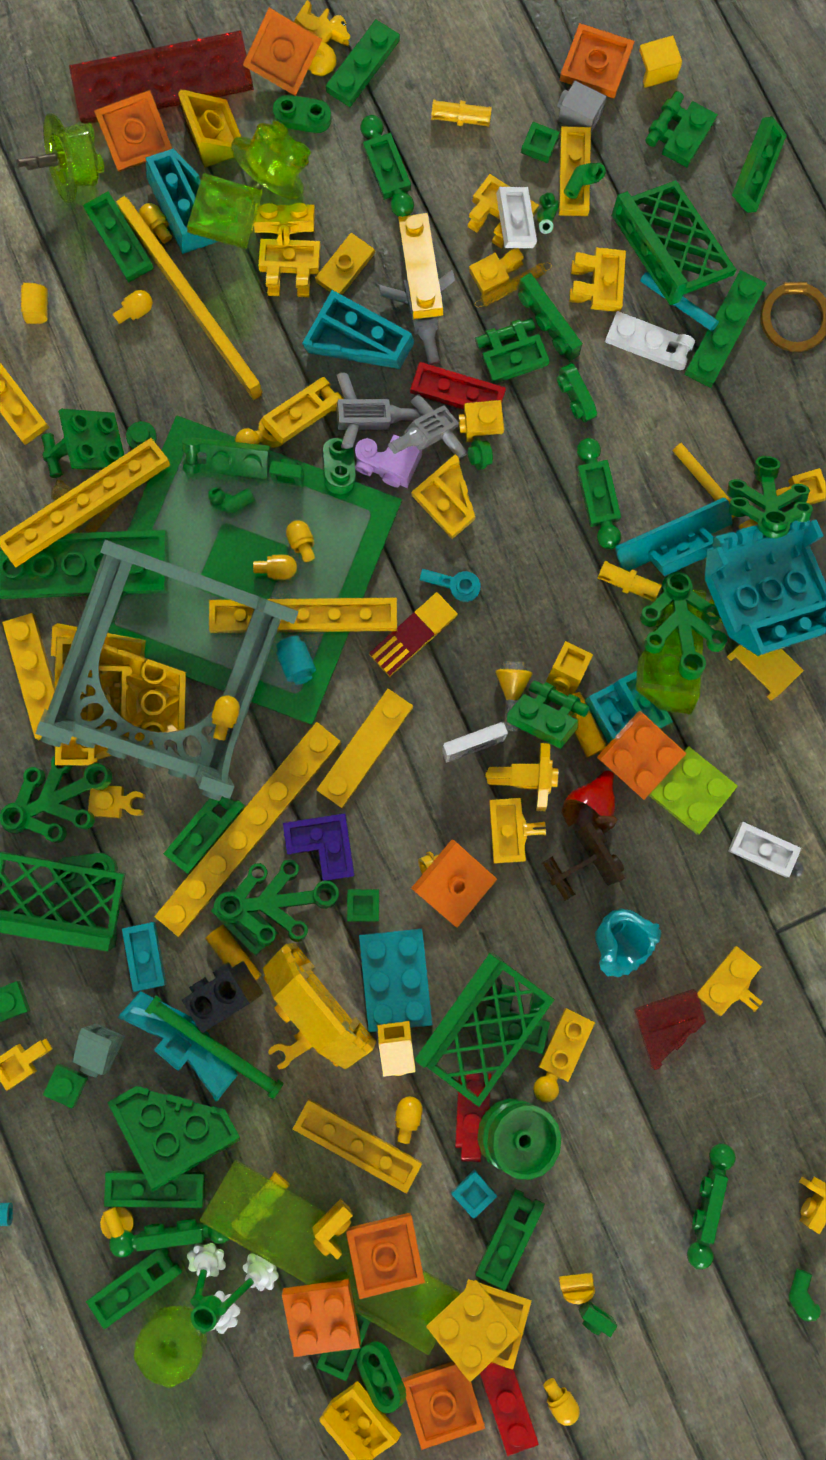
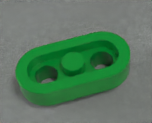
(301, 115)
(581, 400)
(338, 463)
(88, 860)
(380, 1377)

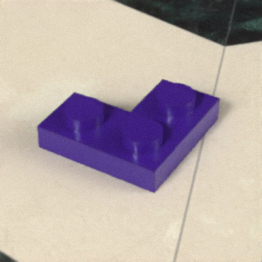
(328, 836)

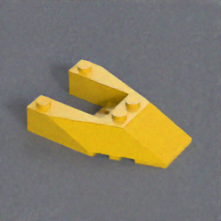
(314, 1009)

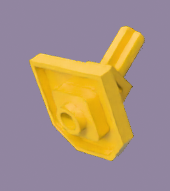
(528, 776)

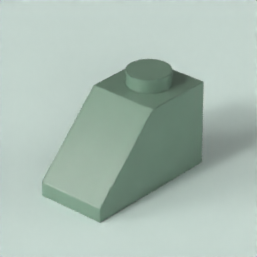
(97, 1049)

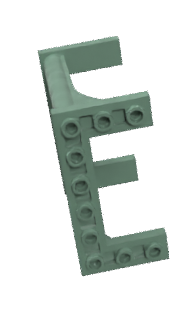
(64, 717)

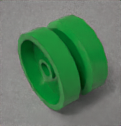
(519, 1138)

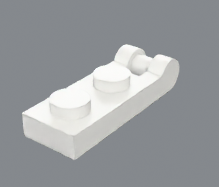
(649, 341)

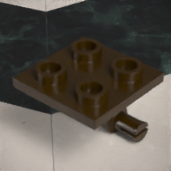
(594, 843)

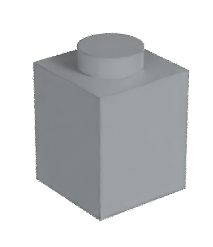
(580, 106)

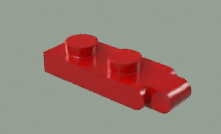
(469, 1118)

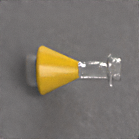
(513, 681)

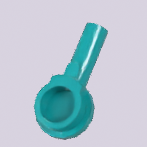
(463, 586)

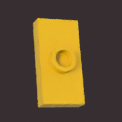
(345, 264)

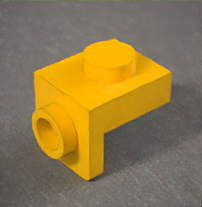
(481, 419)

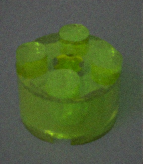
(159, 1361)

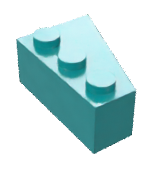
(175, 189)
(357, 334)

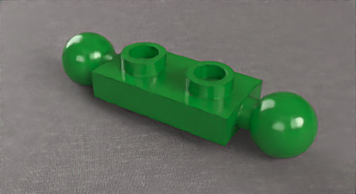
(387, 166)
(599, 493)
(707, 1218)
(158, 1237)

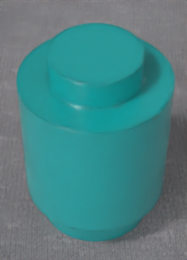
(295, 660)

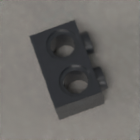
(222, 996)

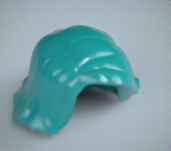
(625, 941)

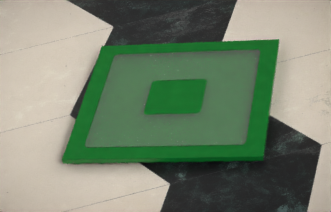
(222, 546)

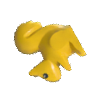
(333, 29)

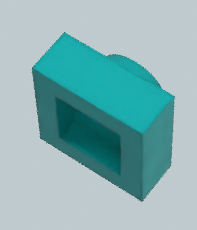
(474, 1194)

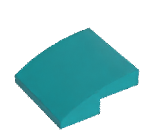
(618, 705)

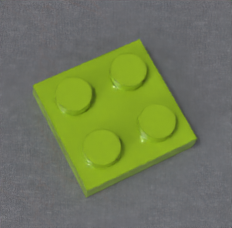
(693, 791)

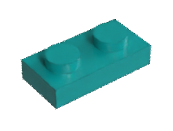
(144, 956)

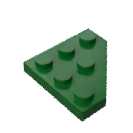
(170, 1132)

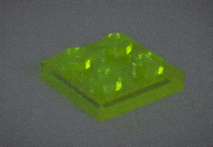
(224, 211)

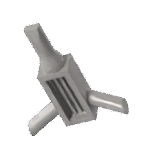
(424, 327)
(366, 414)
(429, 429)

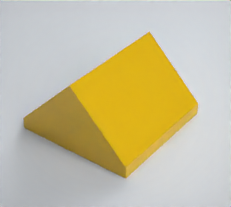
(210, 125)

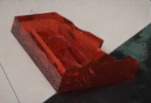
(668, 1024)

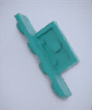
(677, 541)

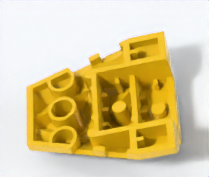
(136, 688)

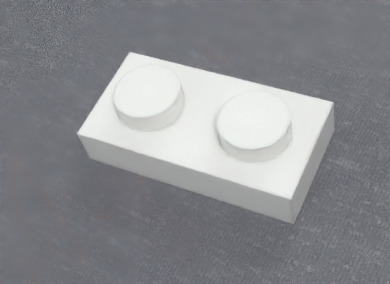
(516, 217)
(764, 849)

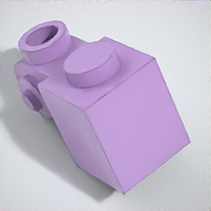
(393, 468)

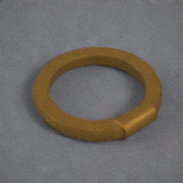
(790, 288)

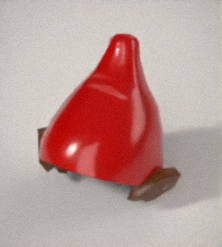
(592, 804)

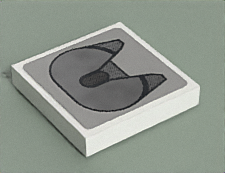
(474, 742)

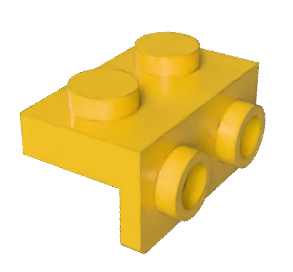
(358, 1424)

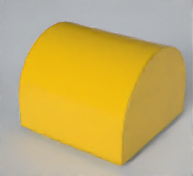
(34, 303)

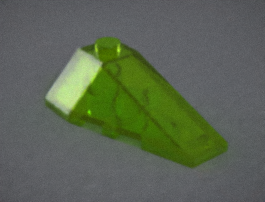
(659, 674)

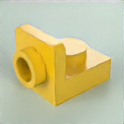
(569, 668)
(814, 1208)
(332, 1223)

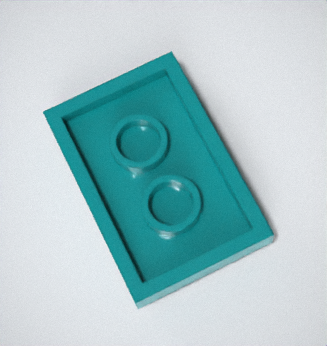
(395, 978)

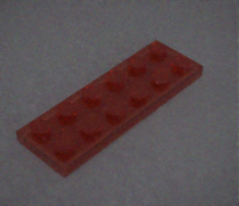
(199, 65)

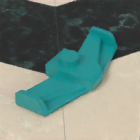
(178, 1048)

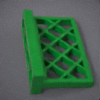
(652, 246)
(58, 929)
(460, 1013)

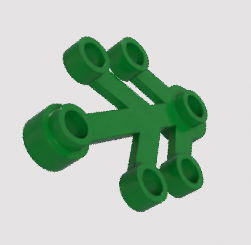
(772, 522)
(684, 622)
(51, 800)
(270, 902)

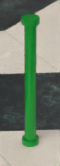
(214, 1047)

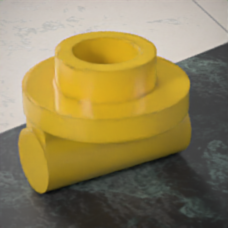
(115, 1221)
(577, 1287)

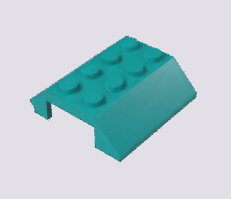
(768, 587)

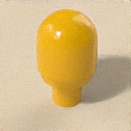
(156, 221)
(134, 306)
(301, 539)
(277, 567)
(224, 716)
(408, 1118)
(561, 1403)

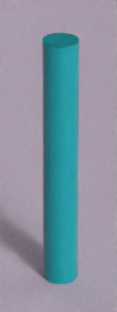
(684, 305)

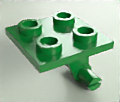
(88, 440)

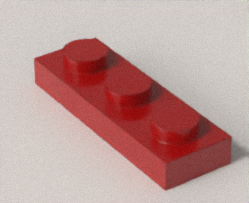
(452, 387)
(509, 1408)

